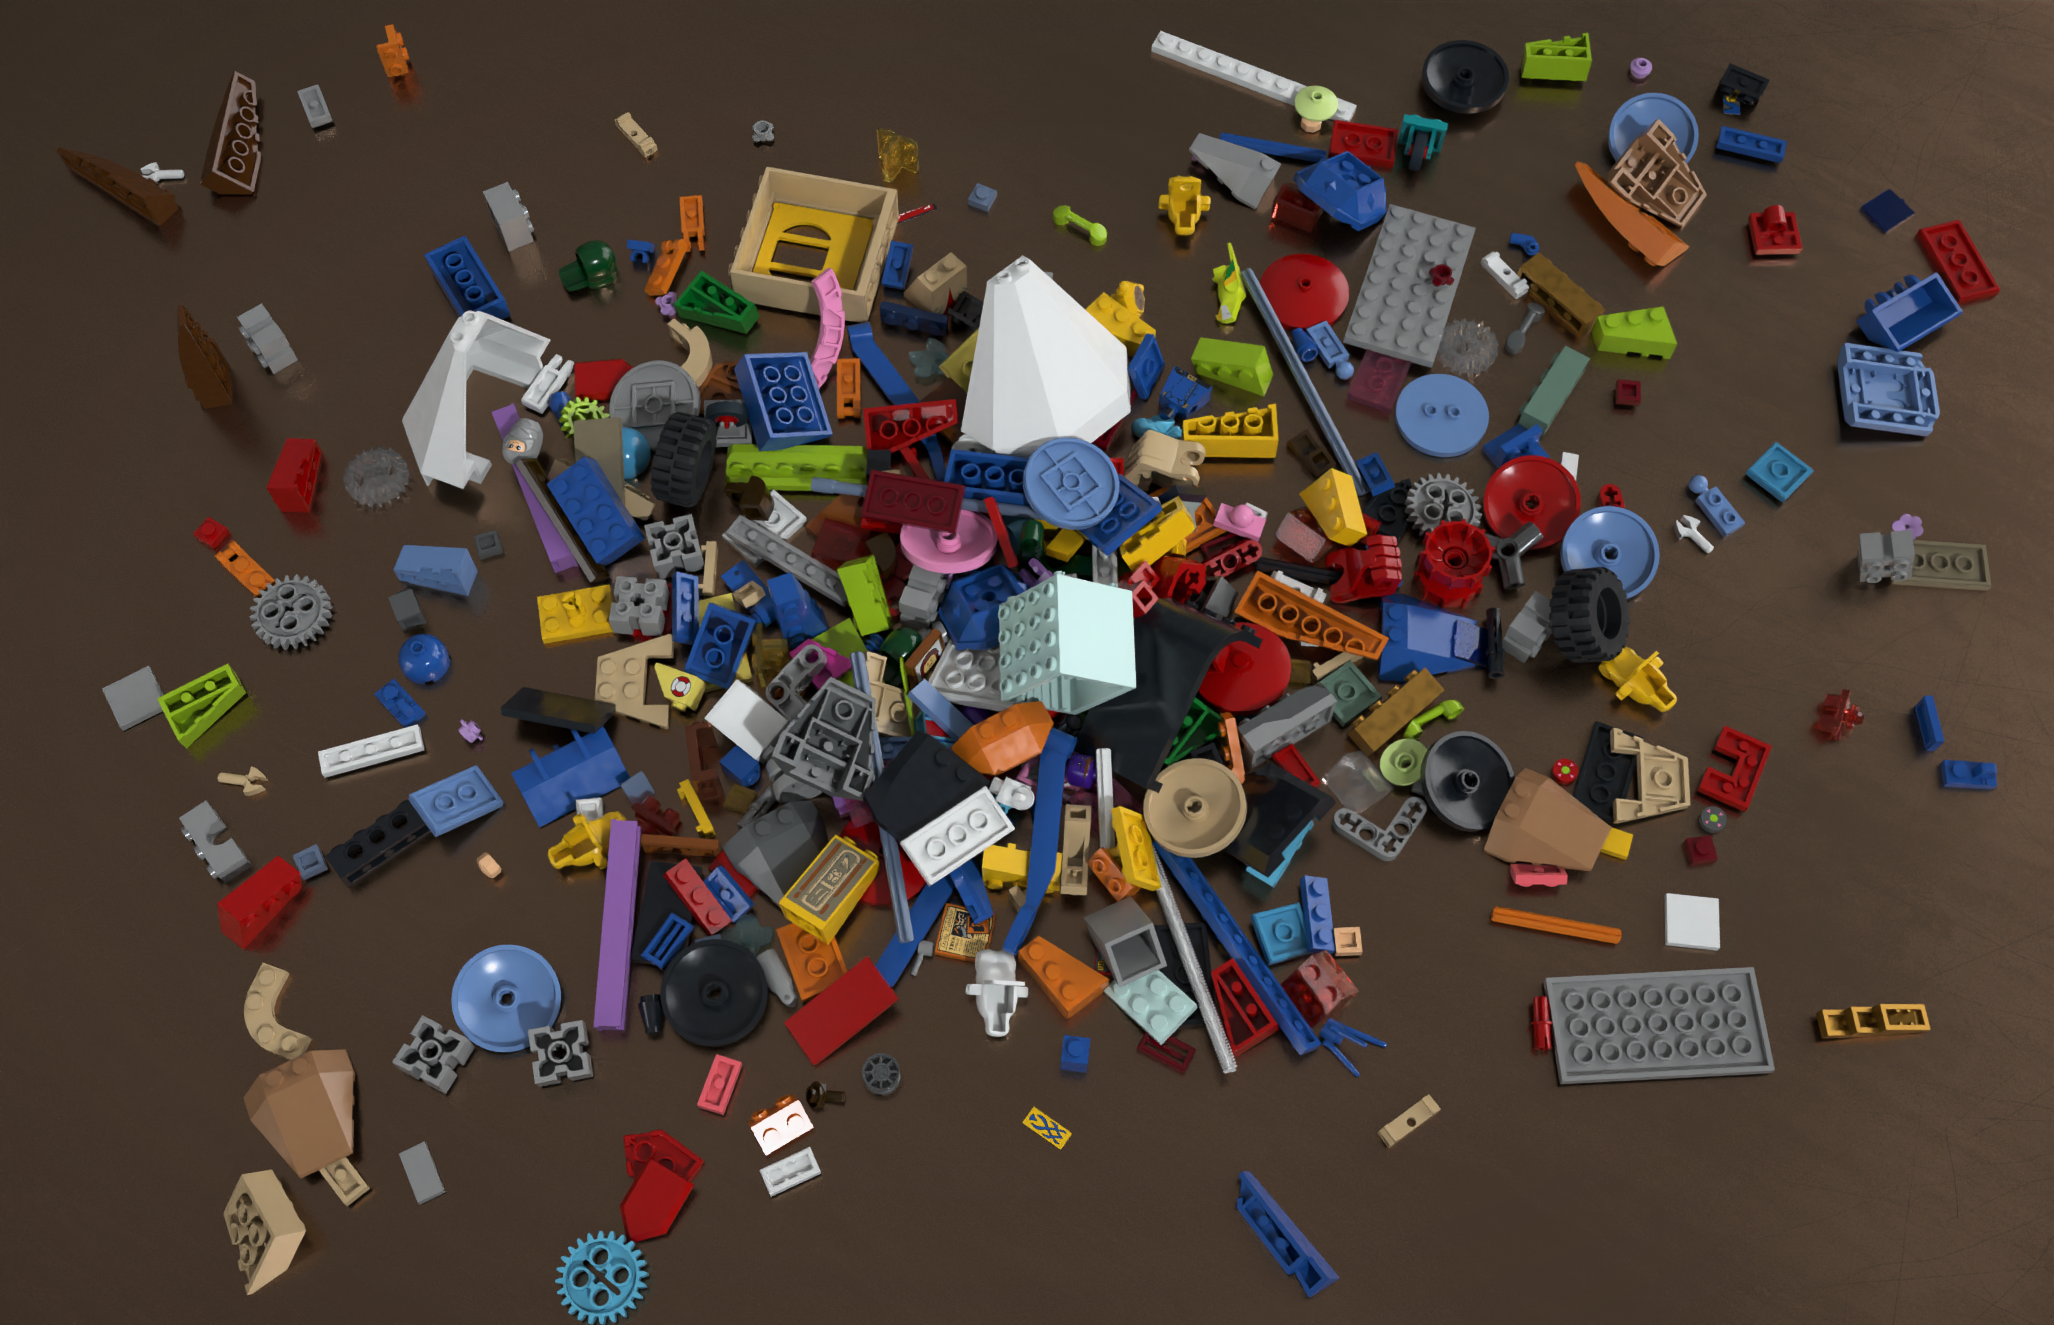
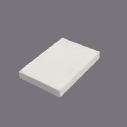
(782, 523)

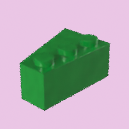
(1197, 731)

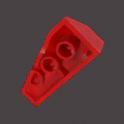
(906, 424)

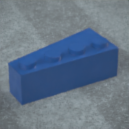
(794, 611)

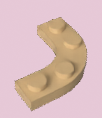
(261, 1019)

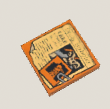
(960, 936)

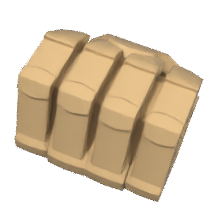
(1163, 461)

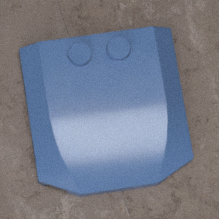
(1887, 390)

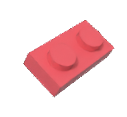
(1530, 874)
(719, 1084)

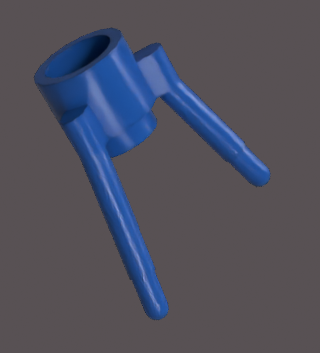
(1335, 1032)

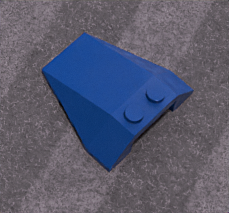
(1417, 638)

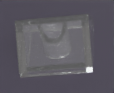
(1357, 782)

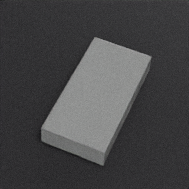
(422, 1173)

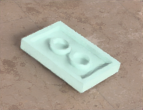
(1153, 1004)

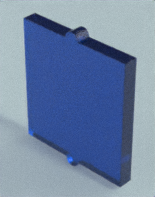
(1887, 210)
(1470, 643)

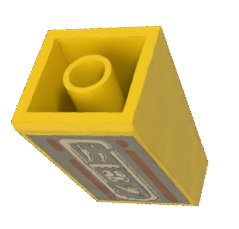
(830, 888)

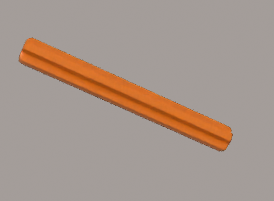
(1556, 925)

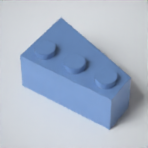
(437, 568)

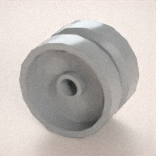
(787, 788)

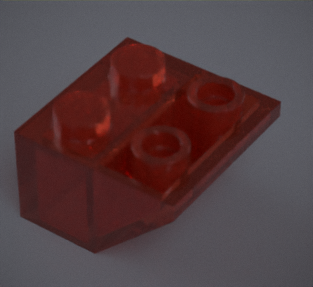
(1296, 208)
(1304, 535)
(1319, 988)

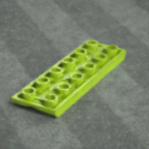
(796, 466)

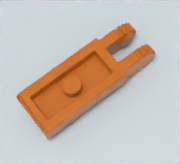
(692, 220)
(1232, 750)

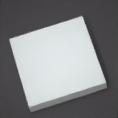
(1692, 921)

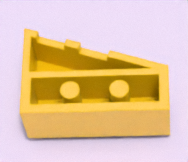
(1120, 322)
(1336, 507)

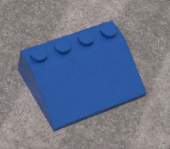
(782, 400)

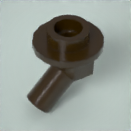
(817, 1095)

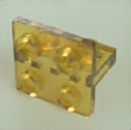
(896, 153)
(769, 654)

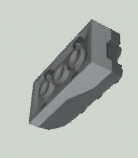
(1284, 723)

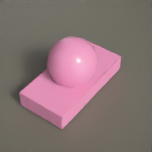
(1240, 521)

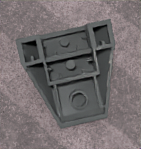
(831, 742)
(778, 847)

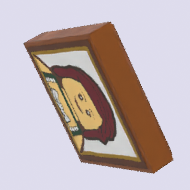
(925, 657)

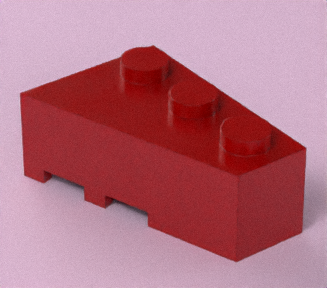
(295, 475)
(258, 901)
(1242, 1008)

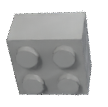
(509, 216)

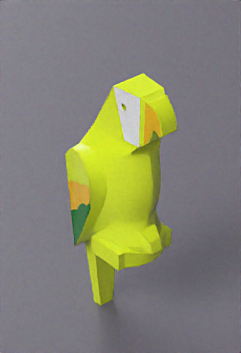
(1230, 289)

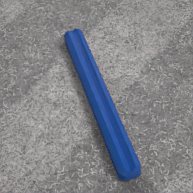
(1275, 148)

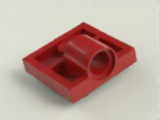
(1775, 231)

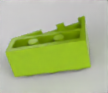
(1558, 59)
(1635, 331)
(1233, 364)
(865, 595)
(201, 703)

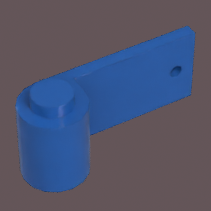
(763, 609)

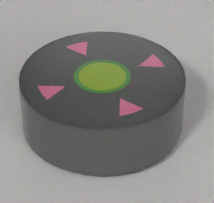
(1712, 819)

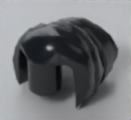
(1069, 724)

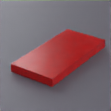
(1958, 261)
(841, 1010)

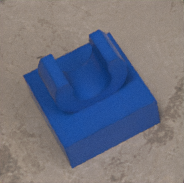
(640, 247)

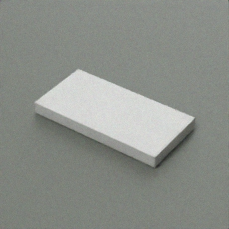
(957, 836)

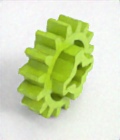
(579, 411)

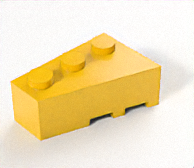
(1158, 534)
(1010, 868)

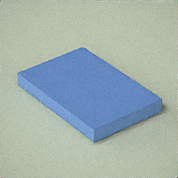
(455, 800)

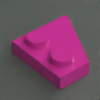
(835, 667)

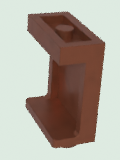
(705, 782)

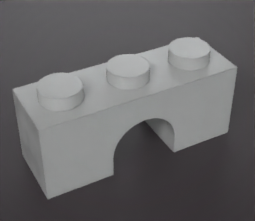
(203, 826)

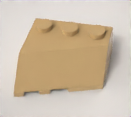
(263, 1227)

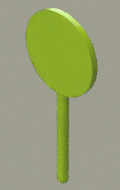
(907, 699)

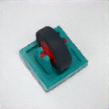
(1421, 138)

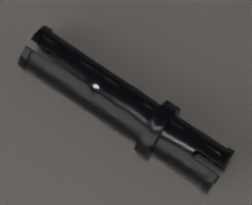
(1495, 666)

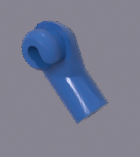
(1527, 242)

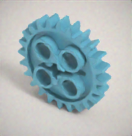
(584, 1298)

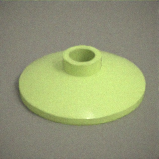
(1316, 103)
(1399, 754)

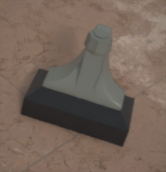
(1189, 495)

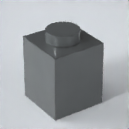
(407, 609)

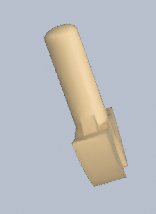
(245, 780)

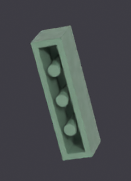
(1554, 389)

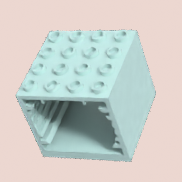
(1067, 644)

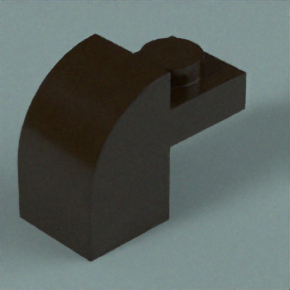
(752, 498)
(884, 553)

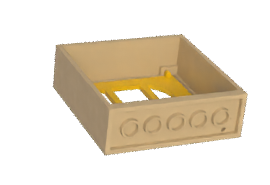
(852, 214)

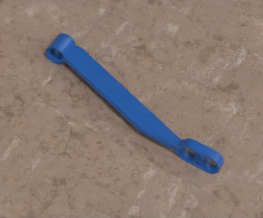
(891, 384)
(1045, 833)
(922, 916)

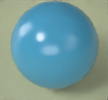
(635, 452)

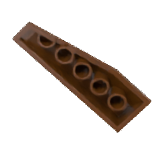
(233, 148)
(124, 184)
(202, 363)

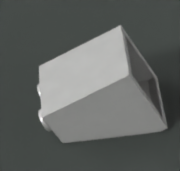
(1126, 941)

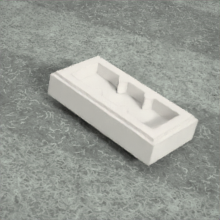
(790, 1171)

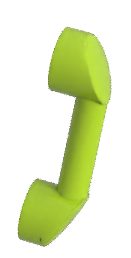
(1097, 234)
(1449, 708)

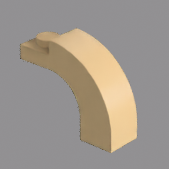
(700, 359)
(1076, 849)

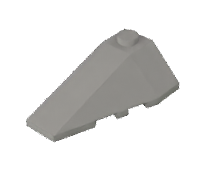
(1239, 168)

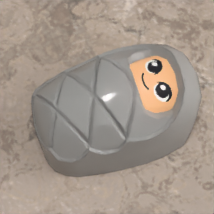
(522, 441)

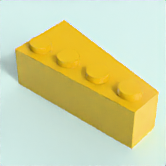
(1236, 435)

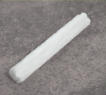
(1105, 797)

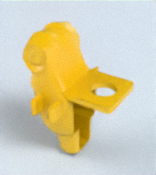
(1184, 203)
(1639, 679)
(585, 842)

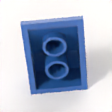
(720, 645)

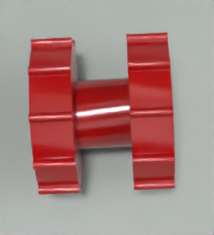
(1457, 544)

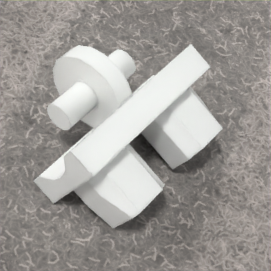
(1012, 793)

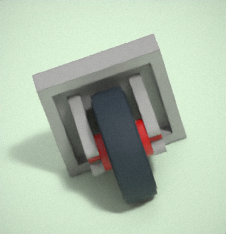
(730, 421)

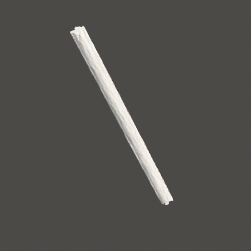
(1193, 972)

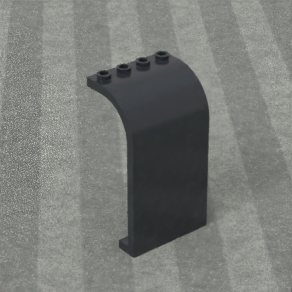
(1171, 659)

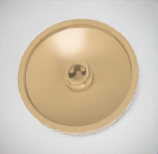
(1196, 808)

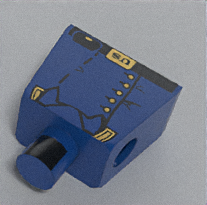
(1183, 395)

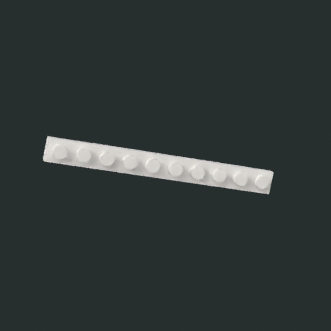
(1238, 72)

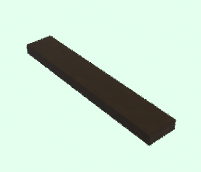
(538, 480)

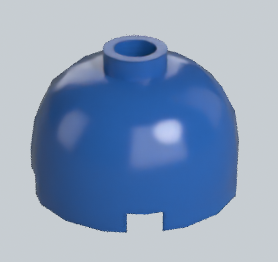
(423, 658)

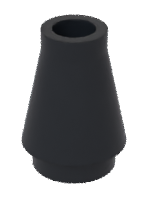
(651, 1013)

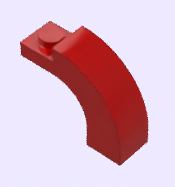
(1141, 582)

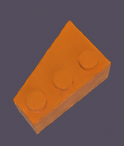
(1061, 976)

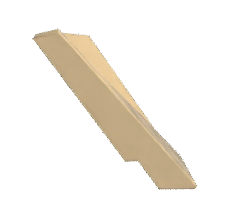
(636, 500)

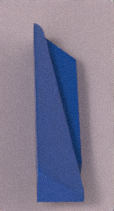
(972, 890)
(1283, 1237)

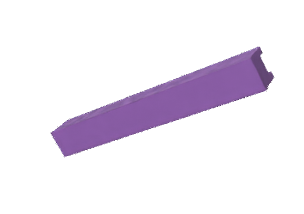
(556, 548)
(617, 926)

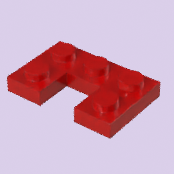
(1740, 786)

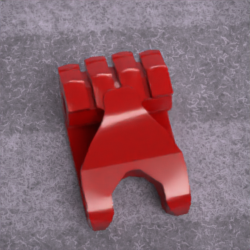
(1366, 572)
(1178, 573)

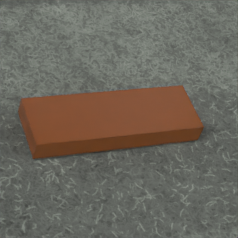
(681, 845)

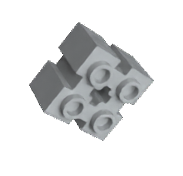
(266, 339)
(674, 546)
(1885, 556)
(922, 598)
(639, 606)
(1529, 628)
(430, 1039)
(547, 1042)

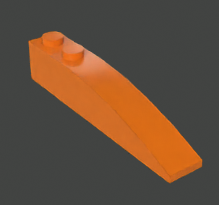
(1640, 229)
(1305, 619)

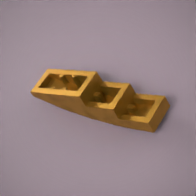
(1873, 1021)

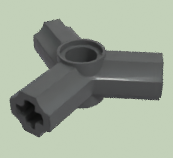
(1511, 565)

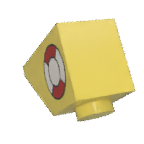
(680, 687)

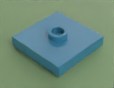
(1779, 472)
(1281, 933)

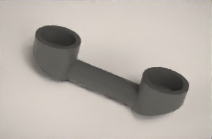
(1516, 339)

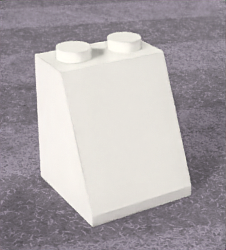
(748, 721)

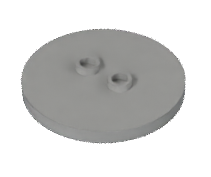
(652, 394)

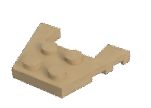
(623, 680)
(890, 701)
(1660, 776)

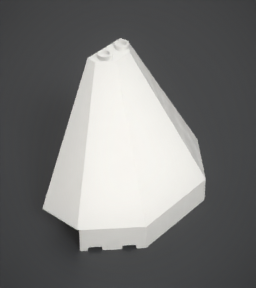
(1041, 367)
(438, 411)

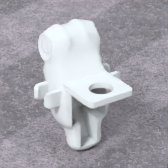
(996, 989)

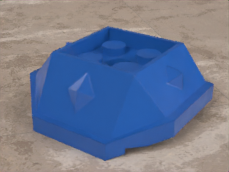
(1345, 189)
(973, 604)

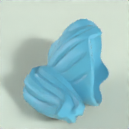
(1156, 424)

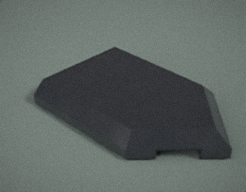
(1389, 509)

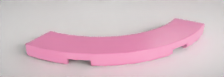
(831, 325)

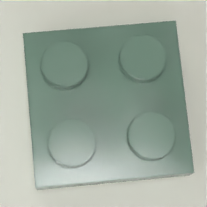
(1351, 691)

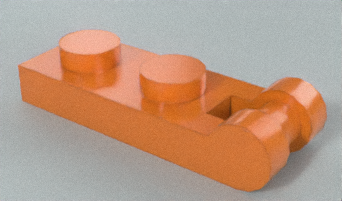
(666, 267)
(848, 387)
(245, 569)

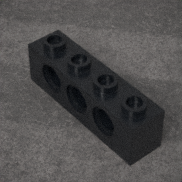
(373, 854)

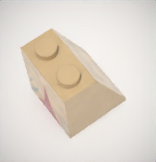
(939, 286)

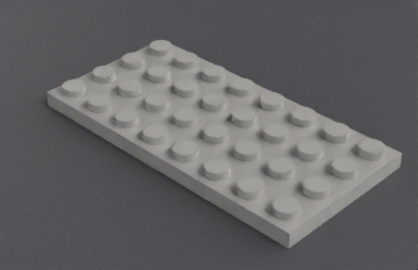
(1398, 304)
(1658, 1025)

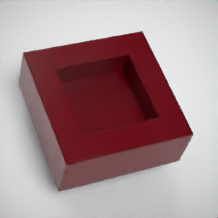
(1628, 392)
(1700, 850)

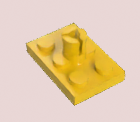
(575, 613)
(1134, 849)

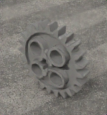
(1421, 503)
(291, 612)

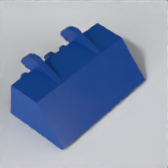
(1908, 313)
(570, 773)

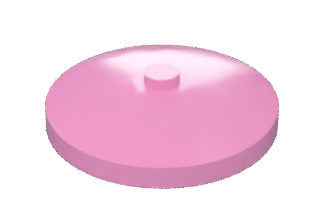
(951, 553)

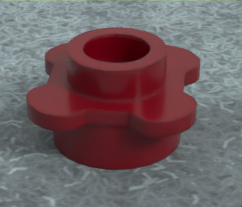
(1441, 275)

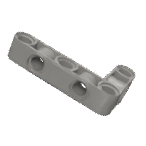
(794, 680)

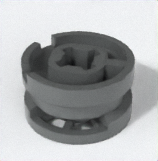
(881, 1074)

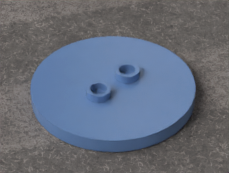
(1441, 415)
(1070, 483)

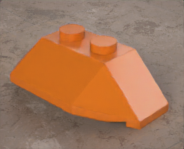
(1005, 738)

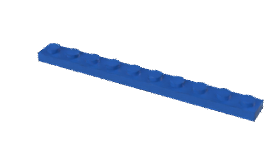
(1243, 952)

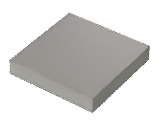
(134, 697)

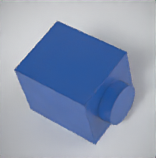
(740, 767)
(1075, 1053)

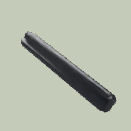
(1298, 570)

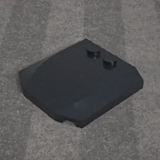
(921, 786)
(1276, 814)

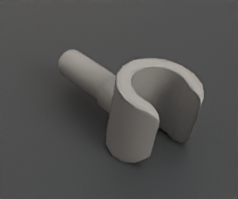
(925, 948)

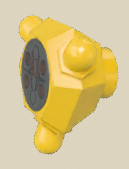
(1130, 296)

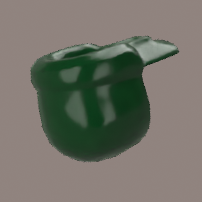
(593, 267)
(898, 644)

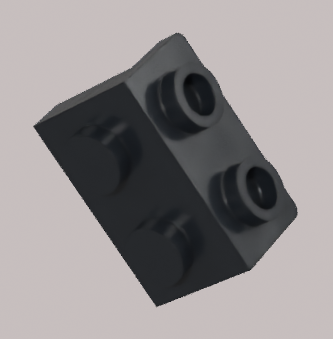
(1742, 84)
(967, 311)

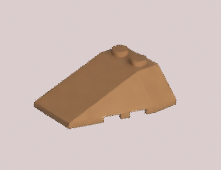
(1657, 177)
(1545, 826)
(306, 1109)

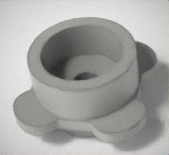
(766, 128)

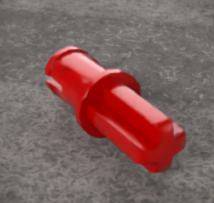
(1541, 1023)

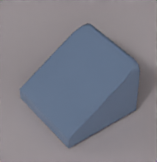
(637, 788)

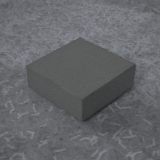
(488, 544)

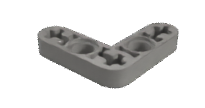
(1380, 837)

